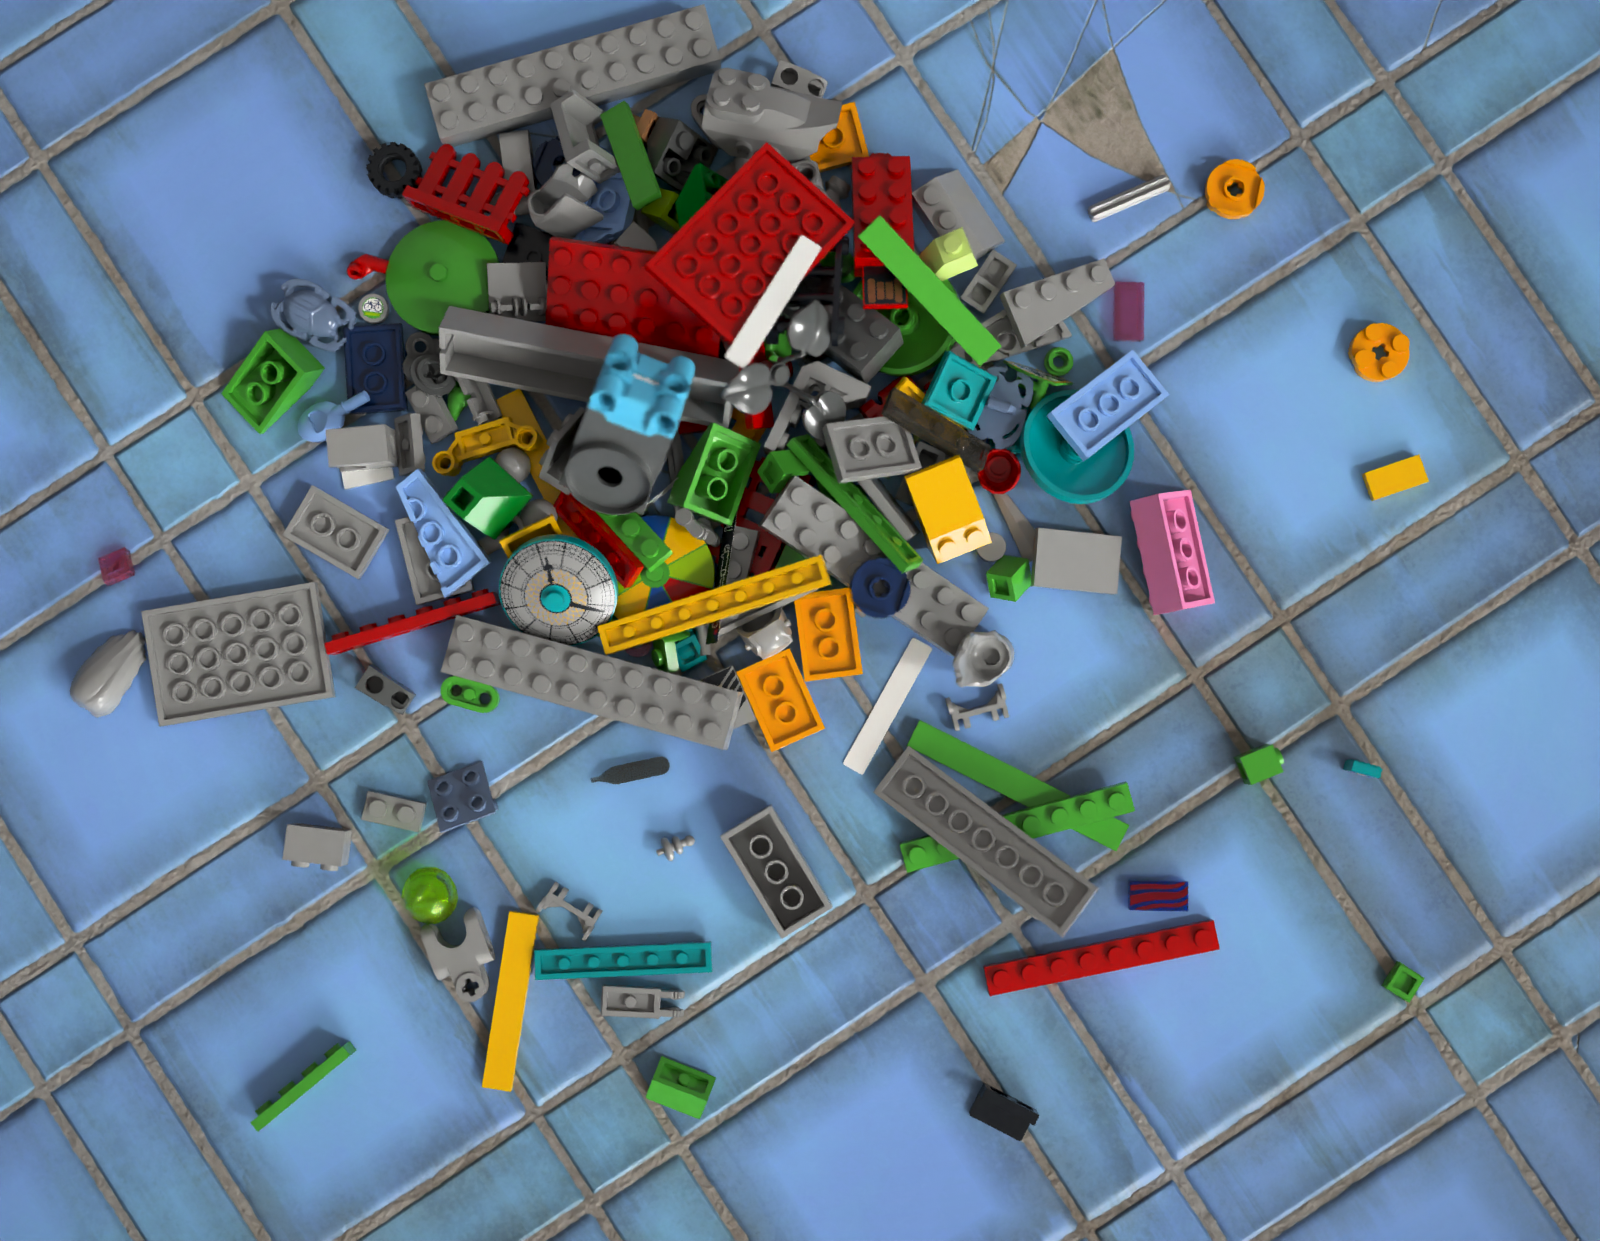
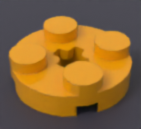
(1247, 180)
(1394, 344)

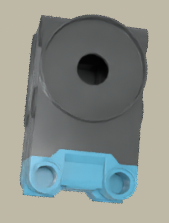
(626, 429)

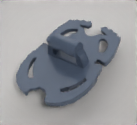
(312, 314)
(1003, 409)

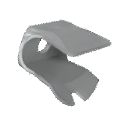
(563, 204)

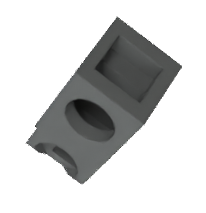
(385, 689)

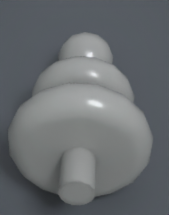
(676, 845)

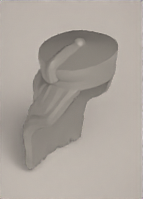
(982, 658)

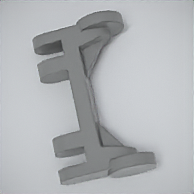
(699, 529)
(997, 702)
(586, 921)

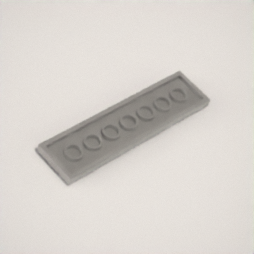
(986, 841)

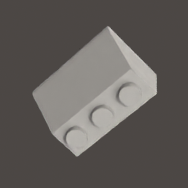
(950, 204)

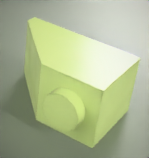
(949, 255)

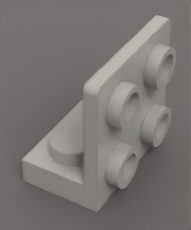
(560, 449)

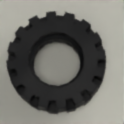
(383, 157)

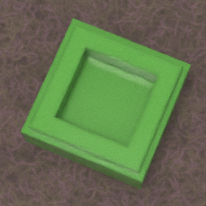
(1403, 981)

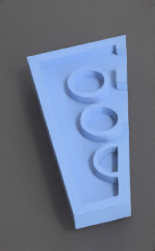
(447, 541)

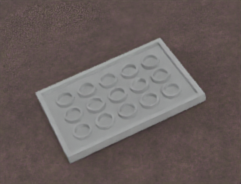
(238, 654)

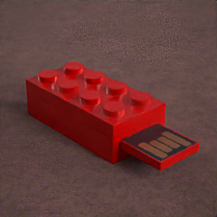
(881, 188)

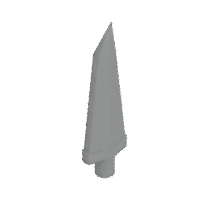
(1019, 526)

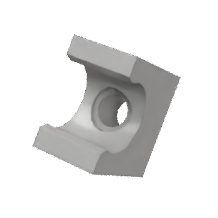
(362, 447)

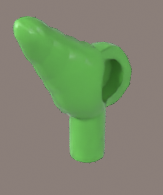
(457, 401)

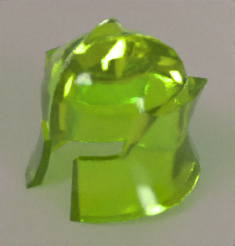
(430, 895)

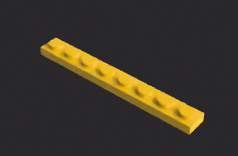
(714, 605)

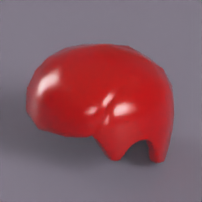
(1000, 471)

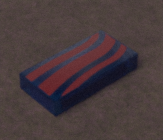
(1157, 895)

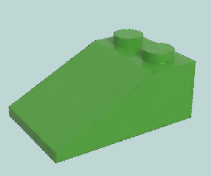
(272, 379)
(715, 475)

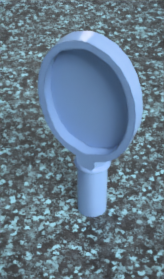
(327, 416)

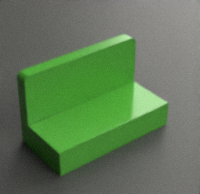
(680, 1087)

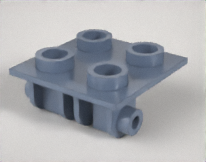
(461, 797)

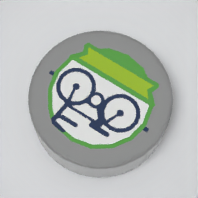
(373, 309)

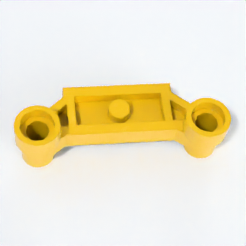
(484, 441)

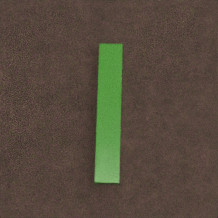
(929, 290)
(855, 504)

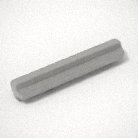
(1128, 198)

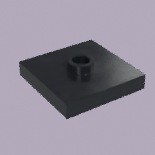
(528, 246)

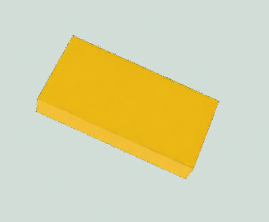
(1395, 477)

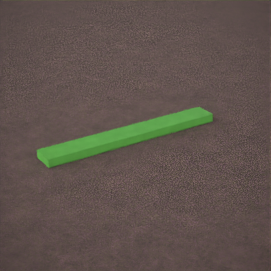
(1004, 778)

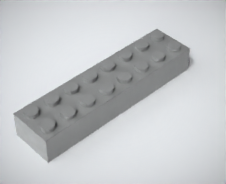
(819, 526)

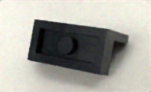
(1003, 1112)

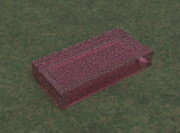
(1128, 312)

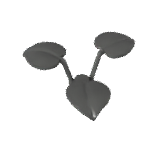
(751, 387)

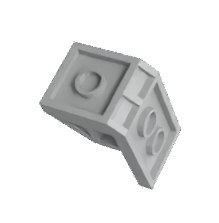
(811, 378)

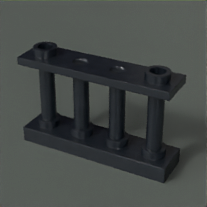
(834, 298)

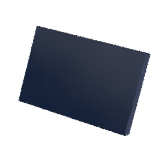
(376, 365)

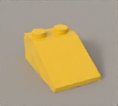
(947, 509)

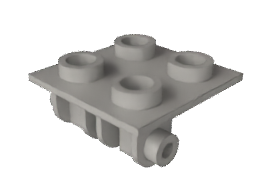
(517, 290)

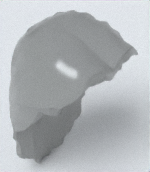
(108, 673)

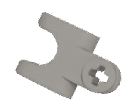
(462, 961)

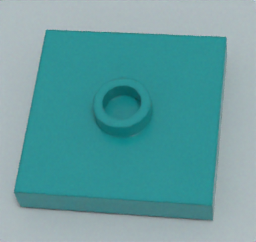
(959, 390)

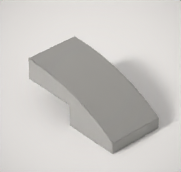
(988, 281)

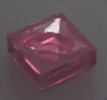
(116, 566)

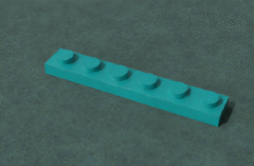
(623, 960)

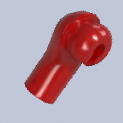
(365, 265)

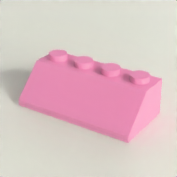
(1171, 551)

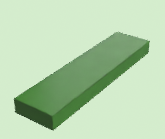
(631, 155)

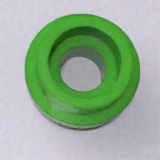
(1058, 352)

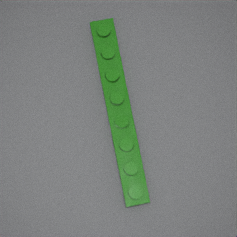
(1034, 821)

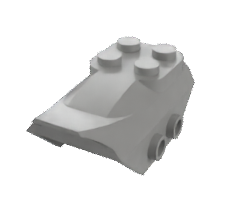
(748, 112)

